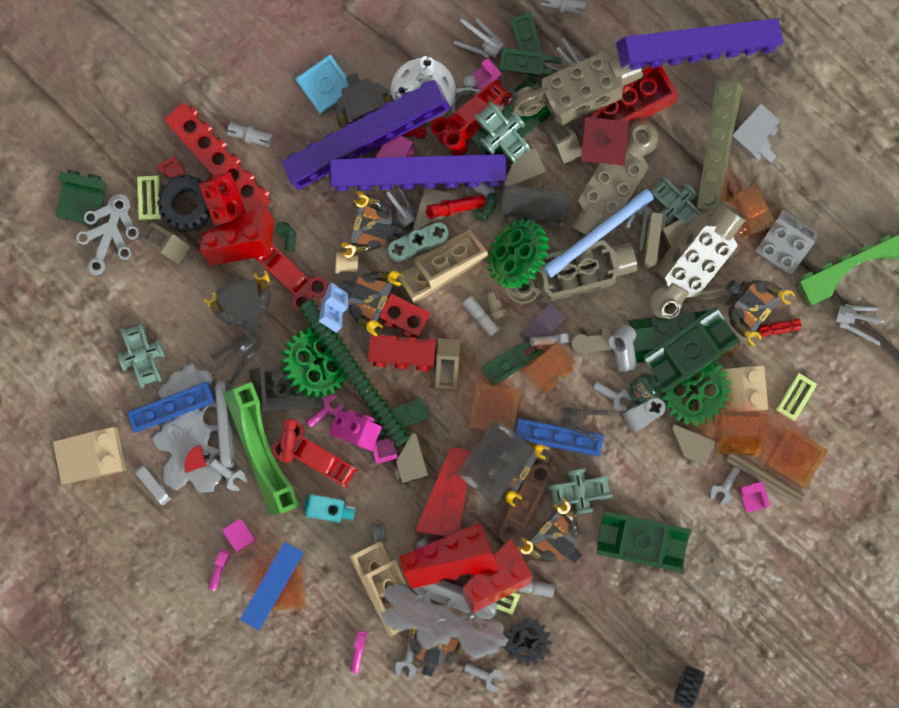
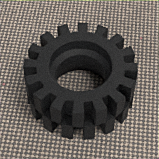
(688, 687)

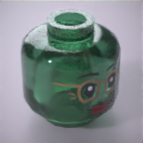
(644, 388)

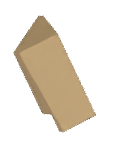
(441, 265)
(376, 573)

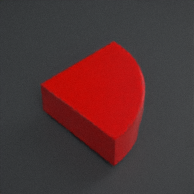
(171, 167)
(195, 459)

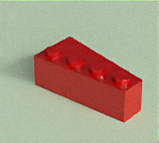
(641, 98)
(447, 499)
(449, 557)

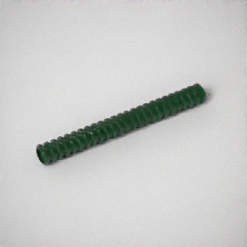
(355, 374)

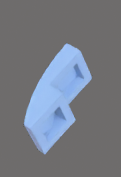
(333, 306)

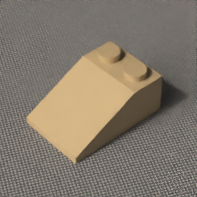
(747, 386)
(89, 455)

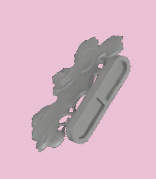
(189, 430)
(438, 623)

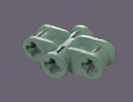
(502, 132)
(671, 199)
(412, 248)
(139, 348)
(587, 490)

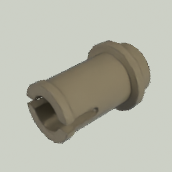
(495, 306)

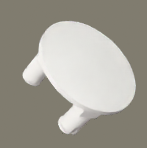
(418, 71)

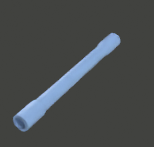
(634, 205)

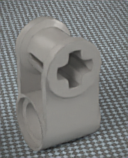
(640, 415)

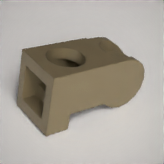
(592, 344)

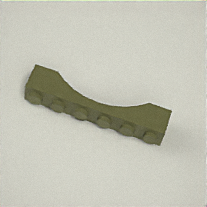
(723, 118)

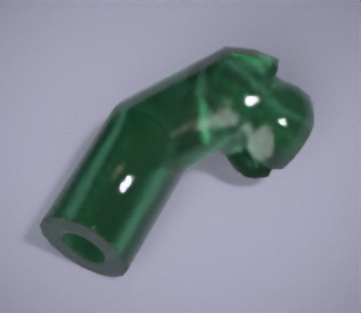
(490, 206)
(288, 234)

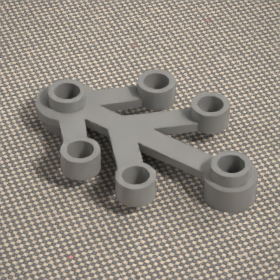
(109, 231)

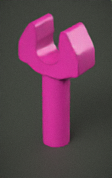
(324, 411)
(219, 567)
(358, 651)

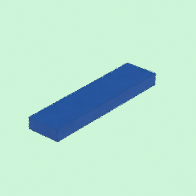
(171, 407)
(558, 437)
(272, 586)

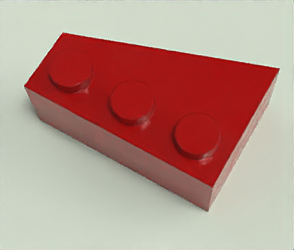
(240, 239)
(402, 352)
(494, 585)

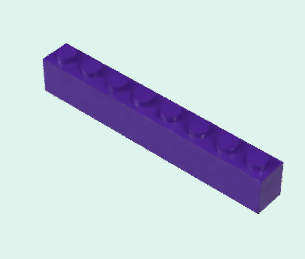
(699, 43)
(367, 133)
(417, 171)

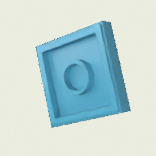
(323, 84)

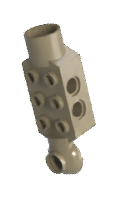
(614, 184)
(695, 258)
(588, 272)

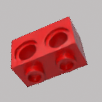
(222, 198)
(407, 311)

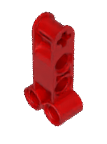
(462, 123)
(291, 277)
(319, 459)

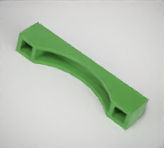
(822, 285)
(247, 418)

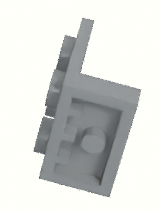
(787, 242)

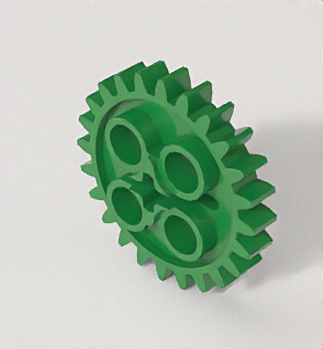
(517, 254)
(299, 371)
(709, 404)

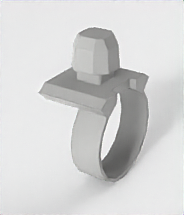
(469, 89)

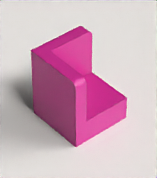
(486, 74)
(384, 451)
(754, 496)
(239, 535)

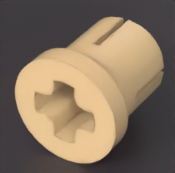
(346, 264)

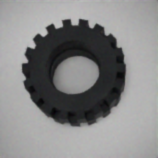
(167, 199)

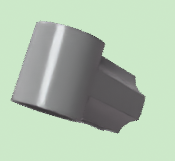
(623, 347)

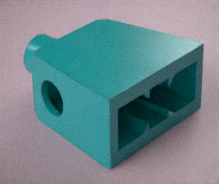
(317, 507)

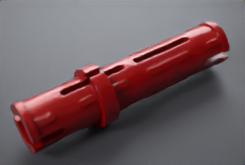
(449, 207)

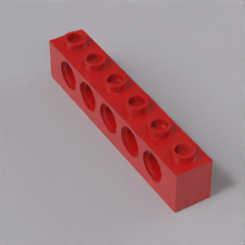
(180, 119)

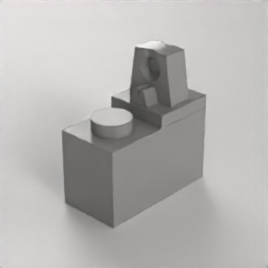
(753, 133)

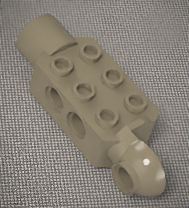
(577, 89)

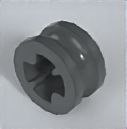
(379, 532)

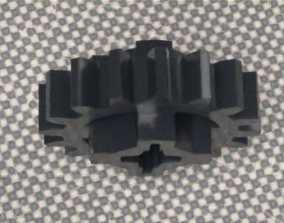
(541, 636)

